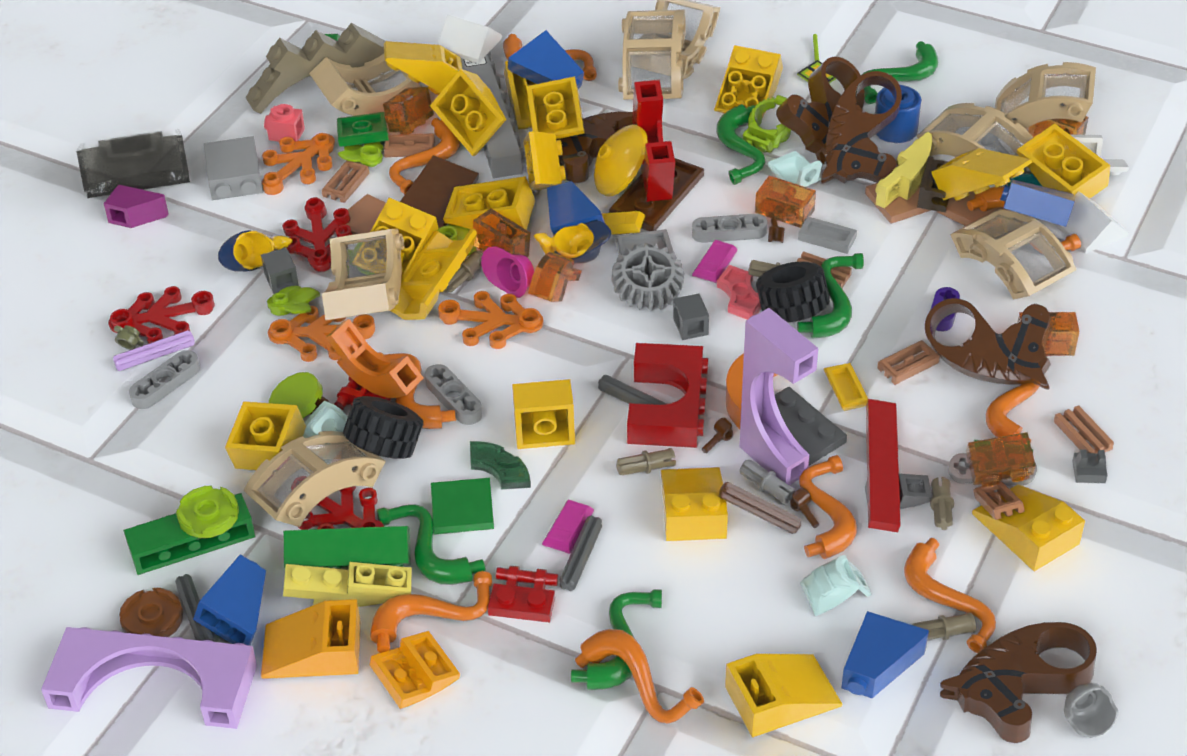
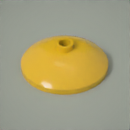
(619, 160)

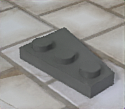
(809, 426)

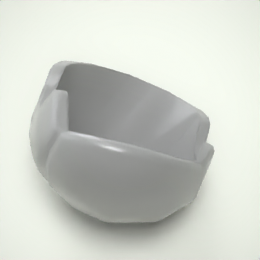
(1090, 710)

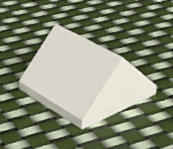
(468, 38)
(1092, 224)

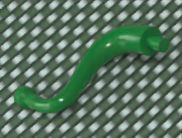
(923, 69)
(726, 133)
(840, 316)
(432, 567)
(616, 671)

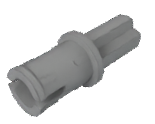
(767, 481)

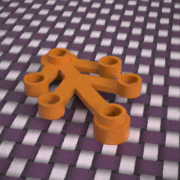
(320, 144)
(524, 320)
(285, 331)

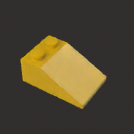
(518, 97)
(556, 108)
(469, 110)
(543, 160)
(1065, 163)
(507, 197)
(693, 504)
(1039, 533)

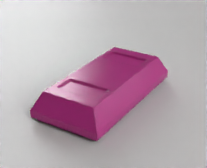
(715, 261)
(567, 526)

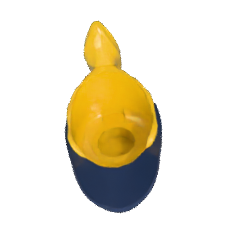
(576, 242)
(244, 250)

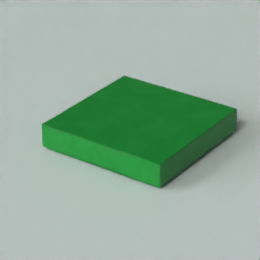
(362, 129)
(462, 506)

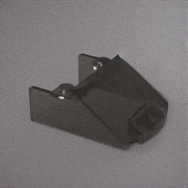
(134, 162)

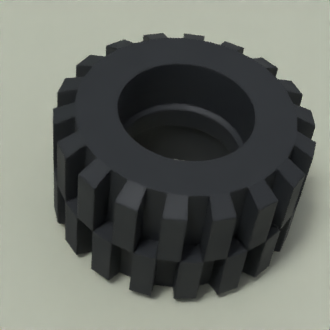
(794, 290)
(383, 427)

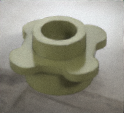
(128, 337)

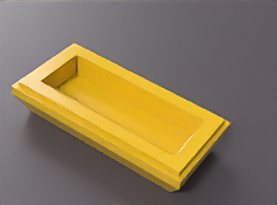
(624, 222)
(846, 386)

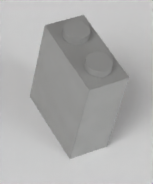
(232, 168)

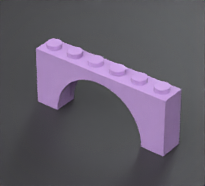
(780, 349)
(93, 656)

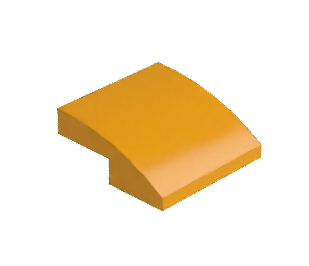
(414, 669)

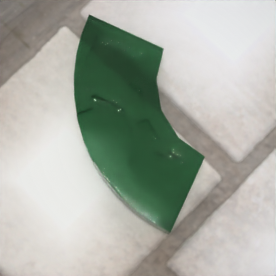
(504, 466)

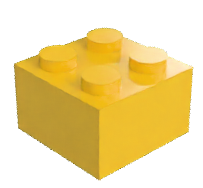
(543, 414)
(261, 432)

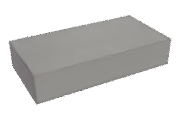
(827, 235)

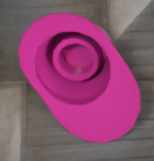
(507, 271)

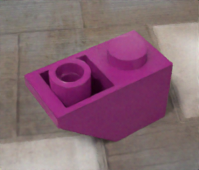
(134, 206)

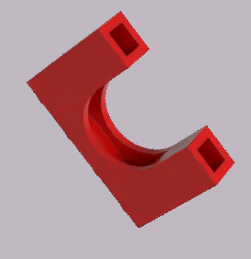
(659, 158)
(679, 421)

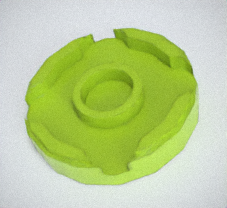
(299, 390)
(207, 511)

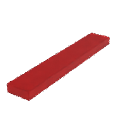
(882, 466)

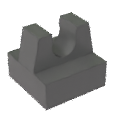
(1090, 467)

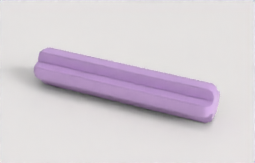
(153, 350)

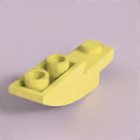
(908, 174)
(362, 581)

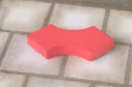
(743, 299)

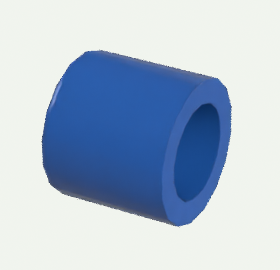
(906, 123)

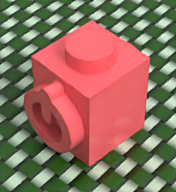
(284, 122)

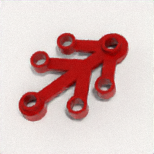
(316, 210)
(159, 315)
(344, 513)

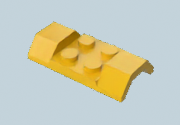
(431, 274)

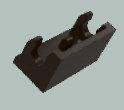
(929, 195)

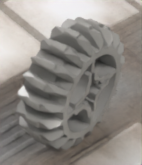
(633, 284)

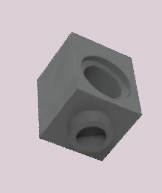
(279, 270)
(690, 316)

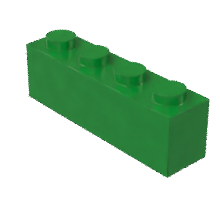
(165, 543)
(344, 545)

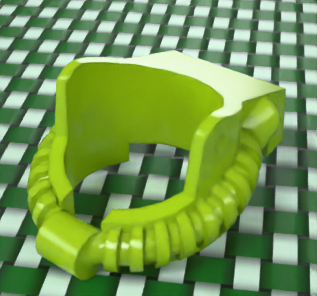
(761, 138)

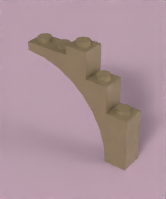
(292, 64)

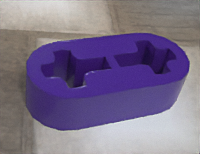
(940, 295)

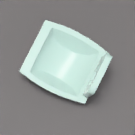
(796, 169)
(325, 418)
(833, 584)

